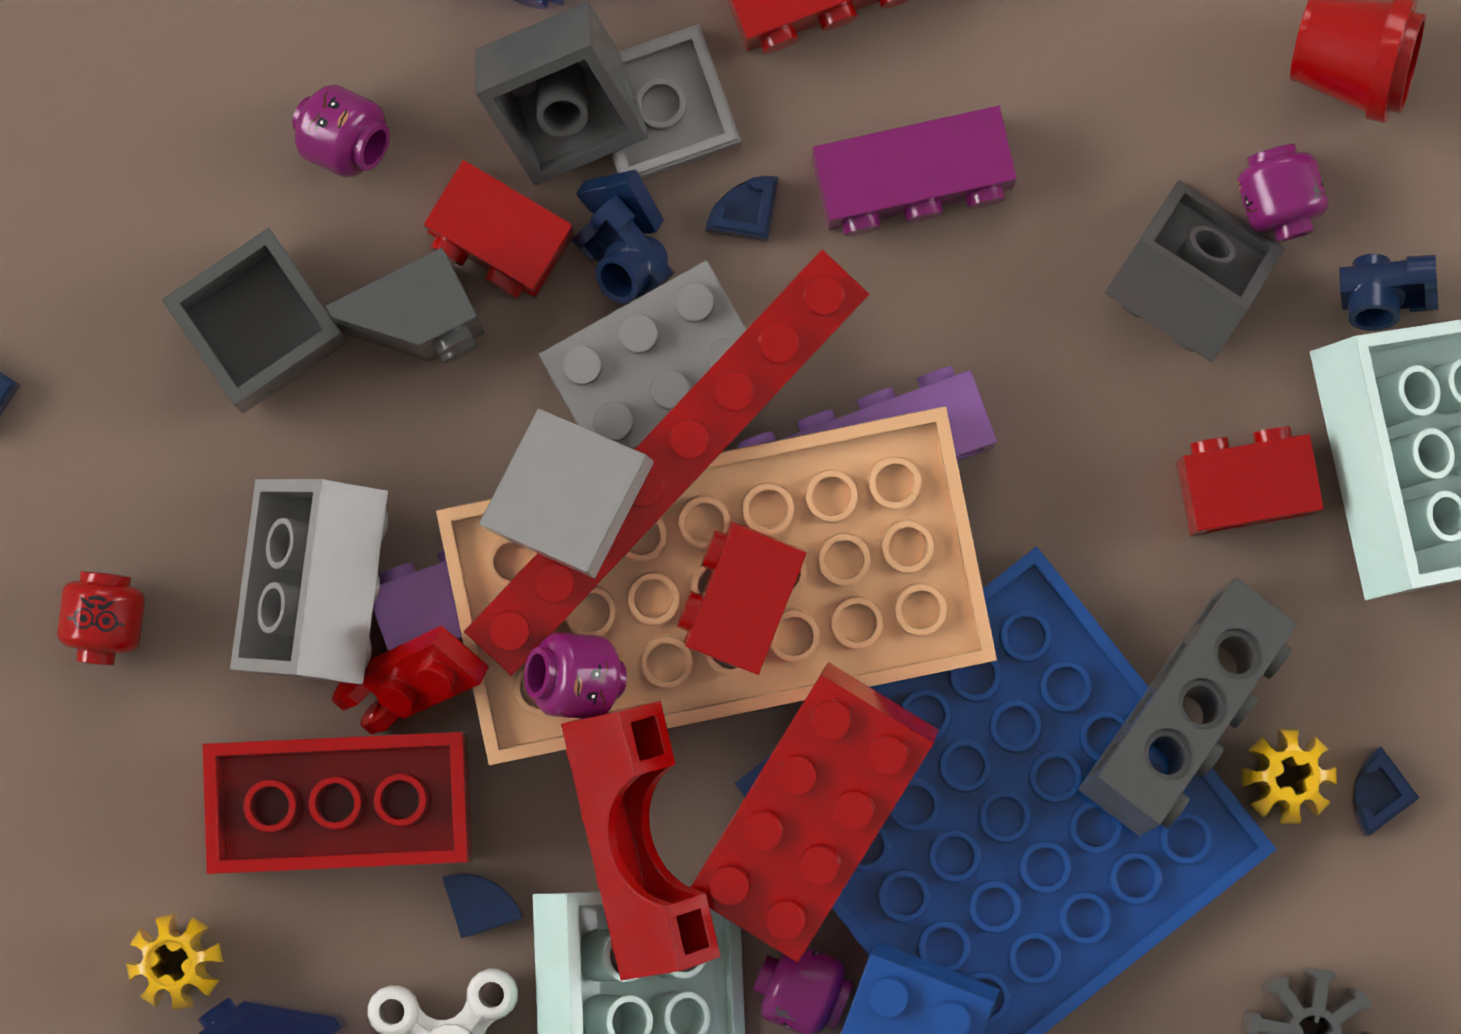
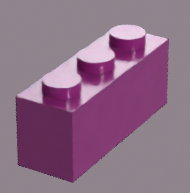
(914, 170)

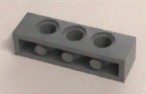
(1123, 776)

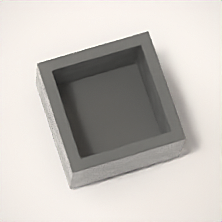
(255, 321)

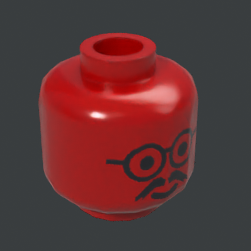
(100, 617)

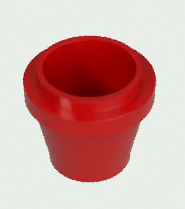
(1360, 52)

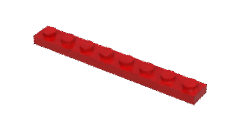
(681, 450)

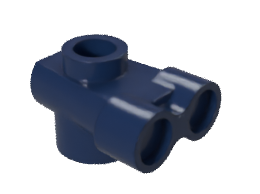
(626, 257)
(1379, 288)

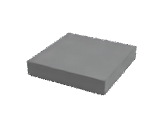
(678, 102)
(566, 493)

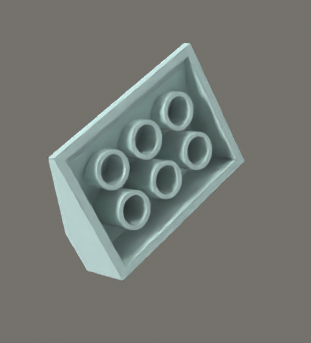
(1397, 452)
(583, 989)

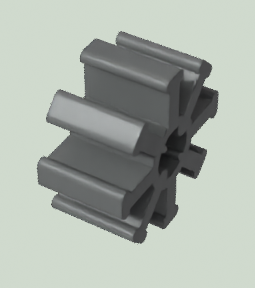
(1312, 1009)

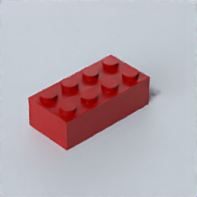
(337, 802)
(814, 811)

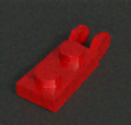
(412, 678)

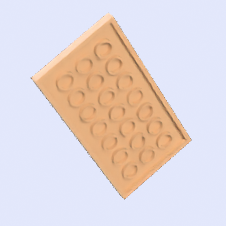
(880, 594)

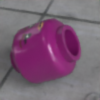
(341, 131)
(1282, 192)
(574, 675)
(803, 993)

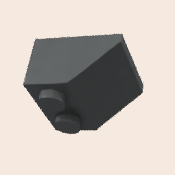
(559, 93)
(1194, 271)
(413, 311)

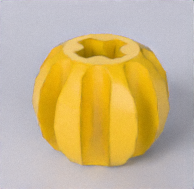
(1306, 786)
(155, 956)

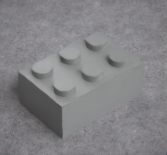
(644, 357)
(310, 580)

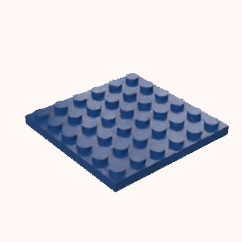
(995, 848)

